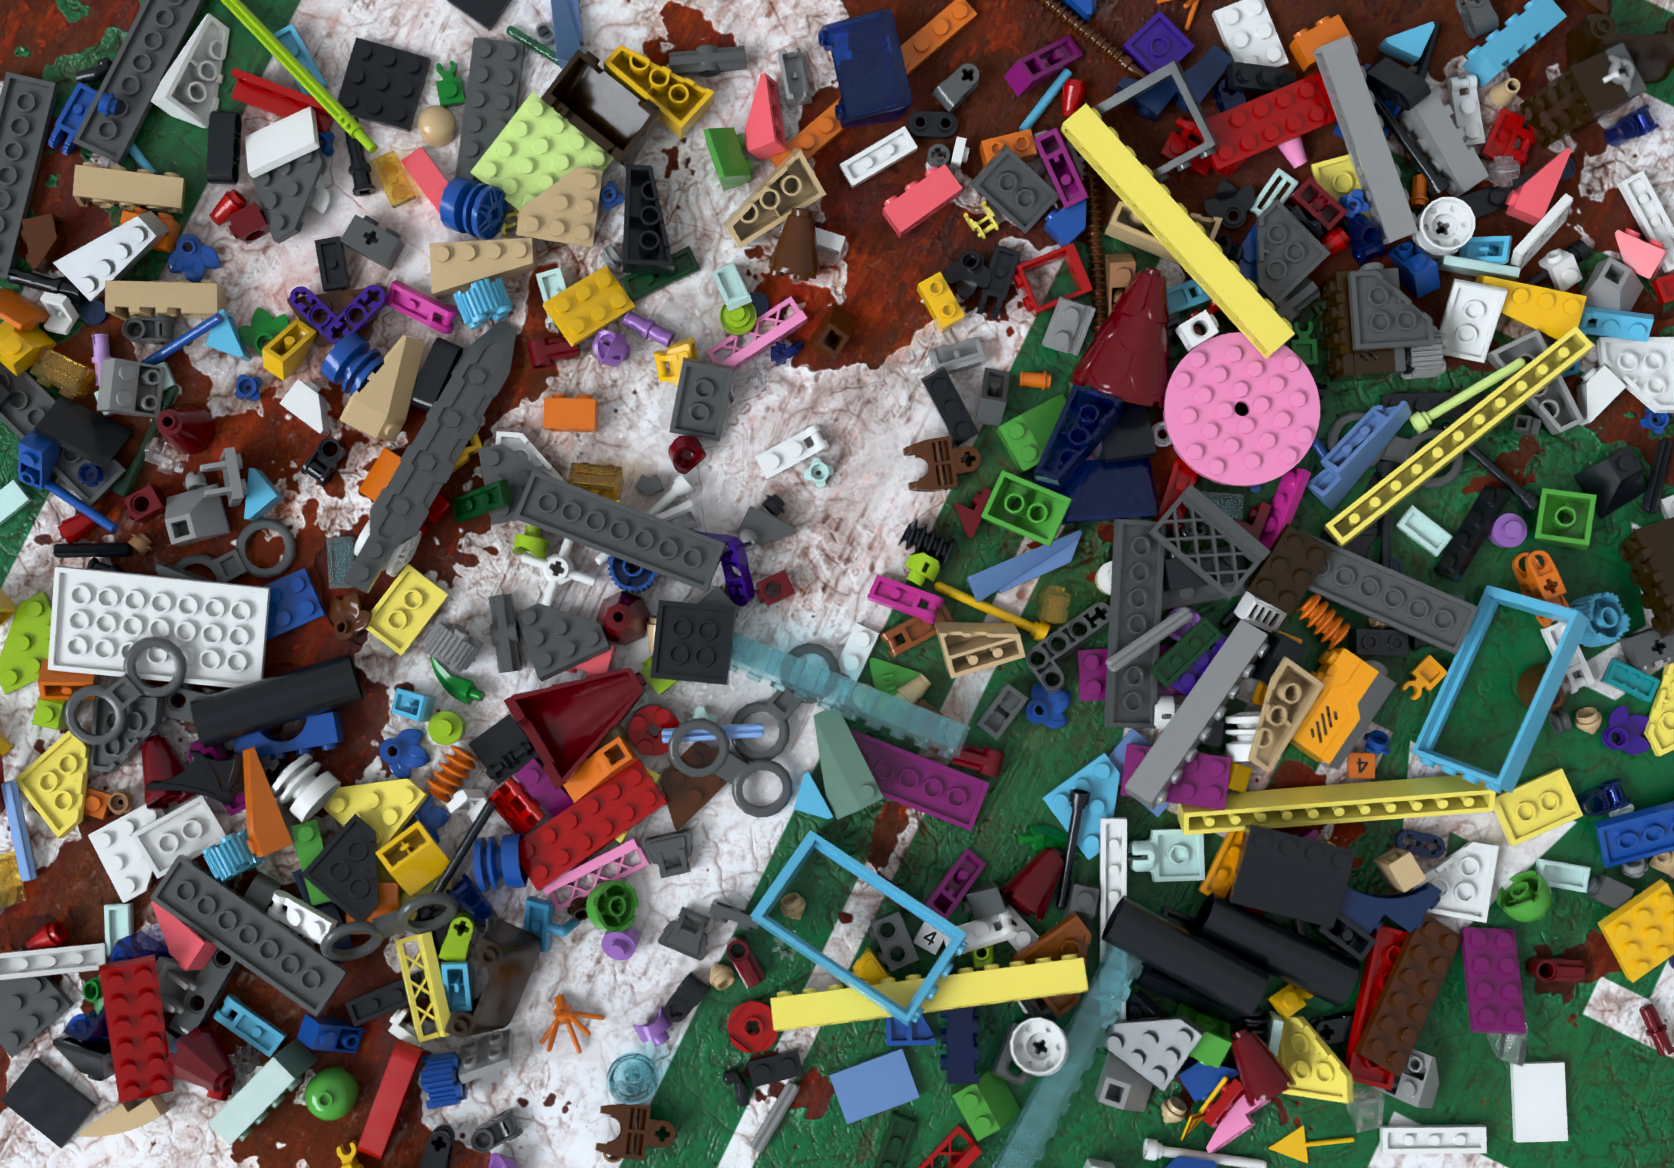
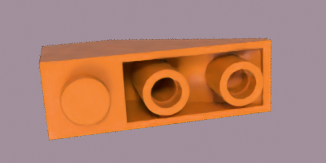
(600, 768)

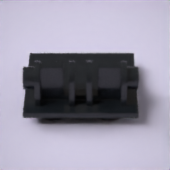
(503, 749)

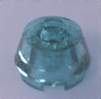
(632, 1078)

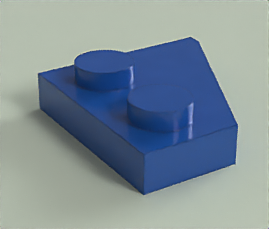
(915, 1034)

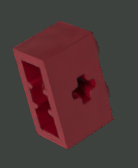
(1317, 204)

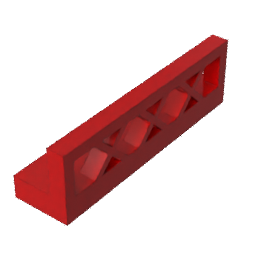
(276, 98)
(964, 1157)

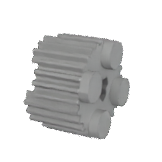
(1426, 361)
(452, 645)

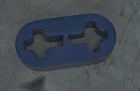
(1420, 837)

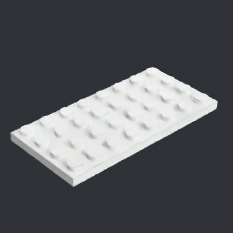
(106, 612)

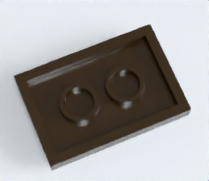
(1288, 569)

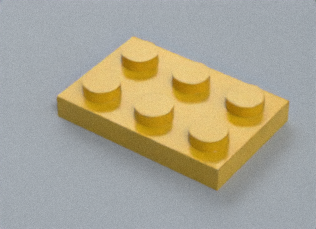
(588, 306)

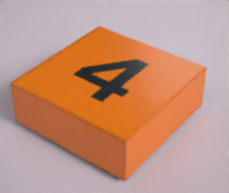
(1361, 765)

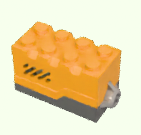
(1343, 708)

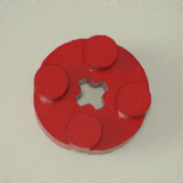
(640, 722)
(737, 1027)

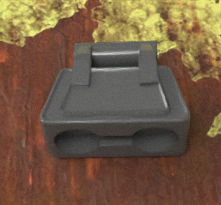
(668, 848)
(685, 938)

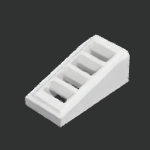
(1246, 606)

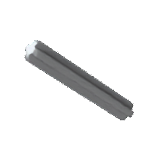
(1149, 639)

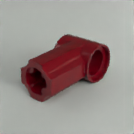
(546, 352)
(983, 760)
(746, 962)
(1556, 969)

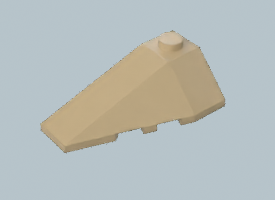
(385, 400)
(1284, 708)

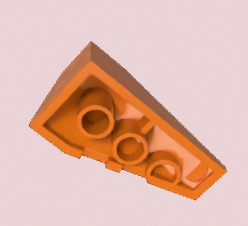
(263, 818)

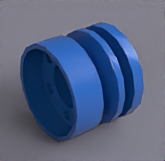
(473, 208)
(351, 363)
(495, 862)

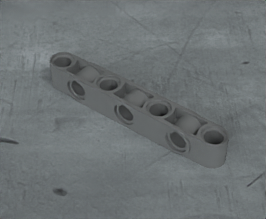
(218, 972)

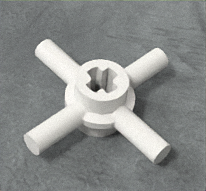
(550, 574)

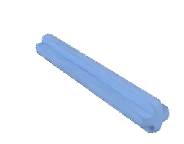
(734, 731)
(19, 830)

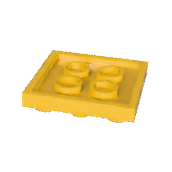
(1642, 930)

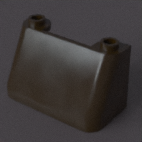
(1649, 52)
(602, 108)
(511, 957)

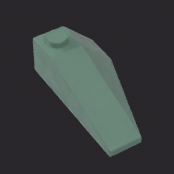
(845, 773)

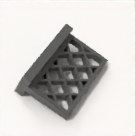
(1221, 524)

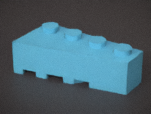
(1515, 39)

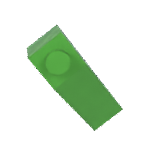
(309, 843)

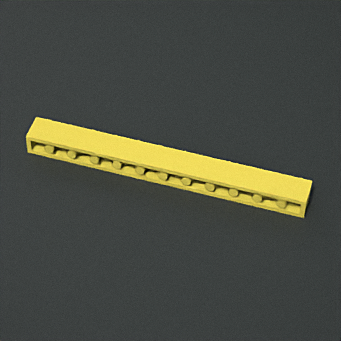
(1177, 231)
(1459, 437)
(1339, 804)
(954, 992)

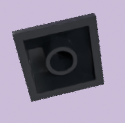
(1613, 479)
(87, 1056)

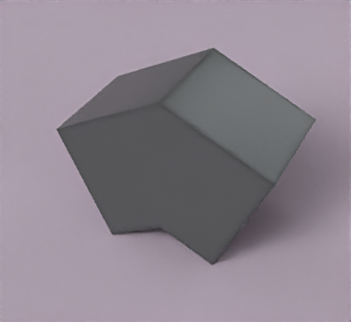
(1527, 425)
(649, 485)

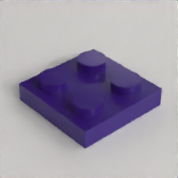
(1158, 44)

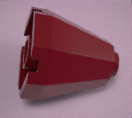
(634, 621)
(201, 1060)

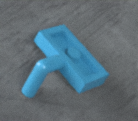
(539, 921)

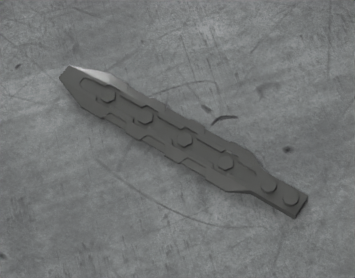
(434, 452)

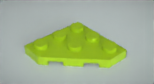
(26, 644)

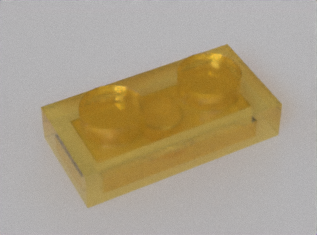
(393, 179)
(10, 882)

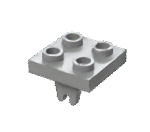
(234, 486)
(174, 984)
(487, 1058)

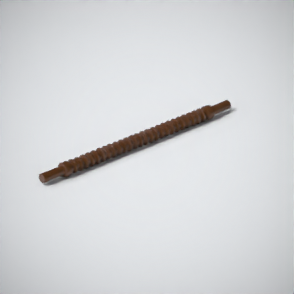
(1125, 62)
(1095, 247)

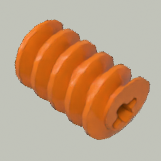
(1323, 620)
(452, 773)

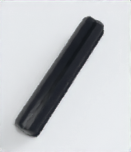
(1657, 476)
(78, 550)

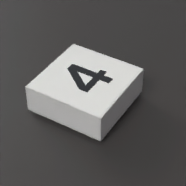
(928, 938)

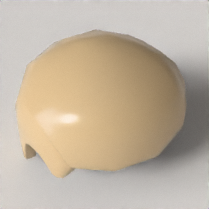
(436, 126)

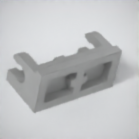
(794, 77)
(958, 356)

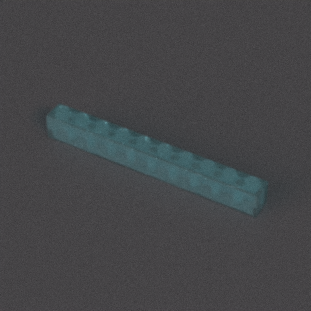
(848, 696)
(1085, 1034)

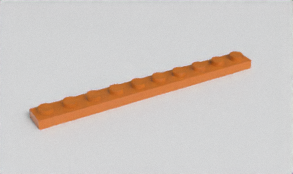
(914, 53)

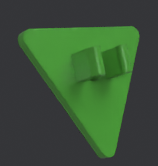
(890, 677)

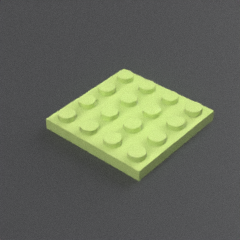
(536, 153)

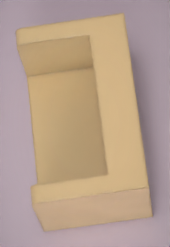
(1399, 869)

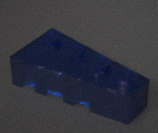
(1078, 431)
(960, 1044)

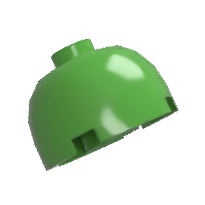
(1526, 898)
(612, 905)
(332, 1093)

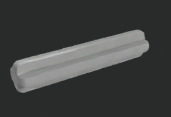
(775, 1116)

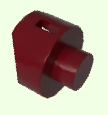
(686, 453)

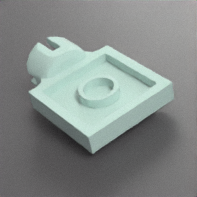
(1169, 855)

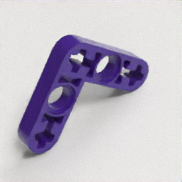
(333, 321)
(739, 587)

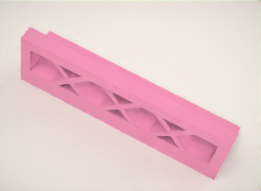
(764, 341)
(593, 864)

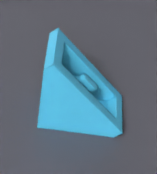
(1409, 44)
(1488, 249)
(227, 339)
(260, 495)
(413, 705)
(811, 799)
(458, 985)

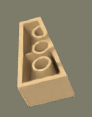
(128, 188)
(786, 188)
(1129, 229)

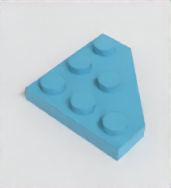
(1102, 781)

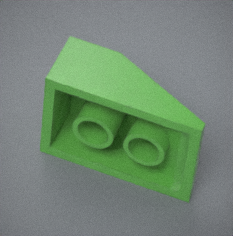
(1029, 433)
(1026, 508)

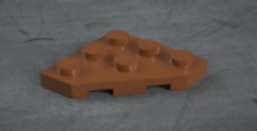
(1065, 938)

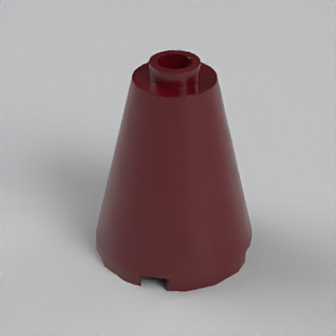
(187, 428)
(161, 763)
(1035, 884)
(1258, 1068)

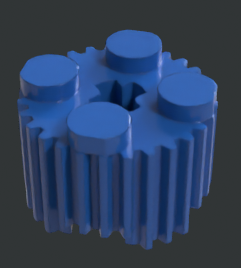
(630, 582)
(442, 1080)

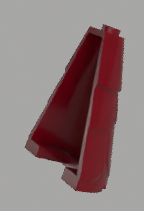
(1132, 345)
(575, 717)

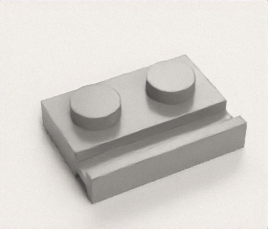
(1068, 326)

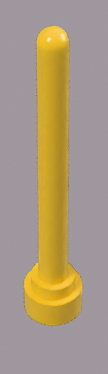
(1036, 629)

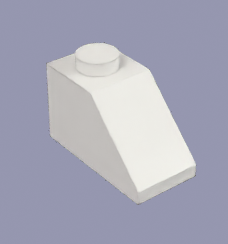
(1597, 392)
(308, 405)

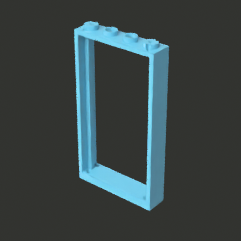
(1539, 707)
(928, 987)

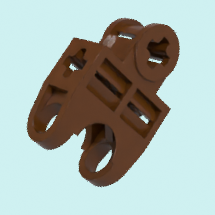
(929, 451)
(645, 1131)

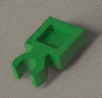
(451, 88)
(1303, 346)

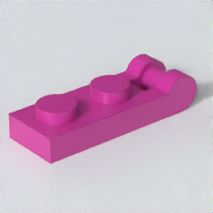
(421, 307)
(904, 598)

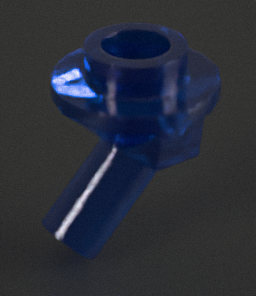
(780, 353)

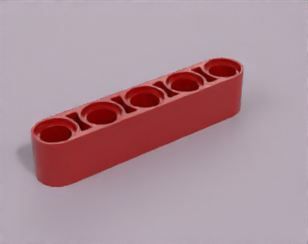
(390, 1099)

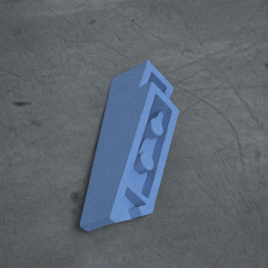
(566, 29)
(1356, 452)
(1024, 567)

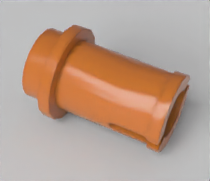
(1419, 192)
(1035, 380)

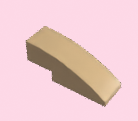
(126, 1117)

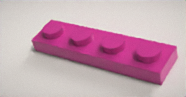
(1284, 504)

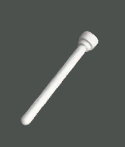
(679, 488)
(1154, 1150)

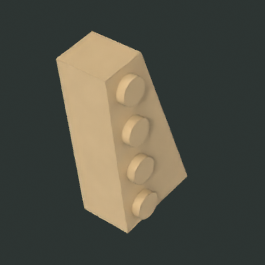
(464, 262)
(161, 298)

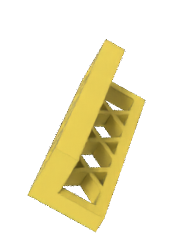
(433, 981)

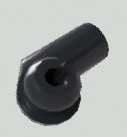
(95, 73)
(740, 1086)

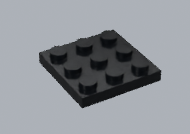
(383, 84)
(693, 642)

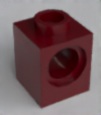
(249, 223)
(156, 507)
(786, 588)

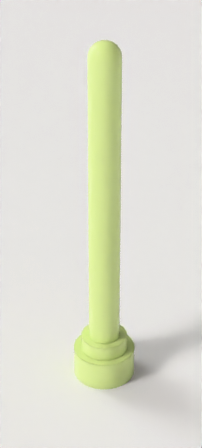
(1422, 420)

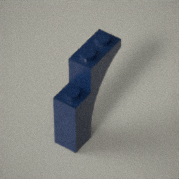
(1201, 78)
(1405, 908)

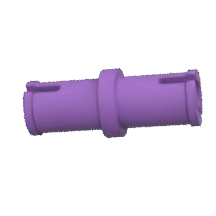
(648, 328)

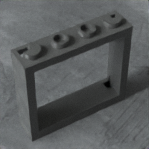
(1170, 70)

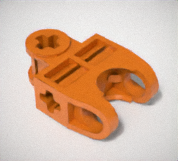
(1540, 581)

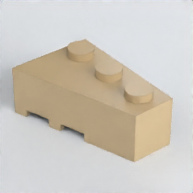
(977, 646)

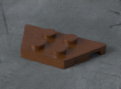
(337, 303)
(686, 793)

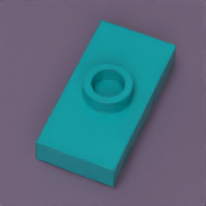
(1630, 680)

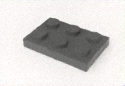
(1014, 189)
(701, 399)

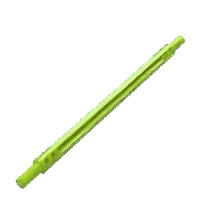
(300, 73)

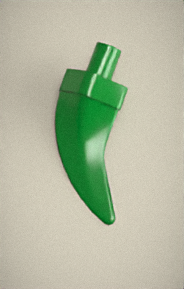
(459, 688)
(1045, 837)

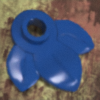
(192, 262)
(1051, 707)
(408, 753)
(431, 817)

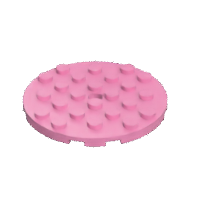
(1233, 447)

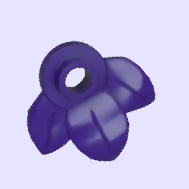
(1628, 731)

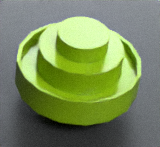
(740, 320)

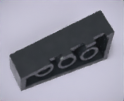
(644, 234)

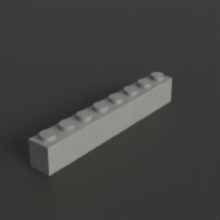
(1365, 139)
(1197, 714)

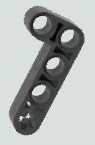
(1072, 643)

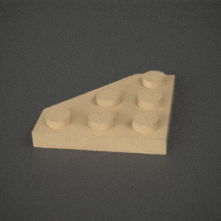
(564, 210)

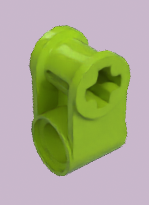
(457, 942)

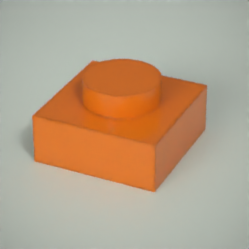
(96, 803)

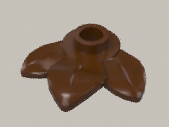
(348, 615)

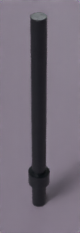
(426, 911)

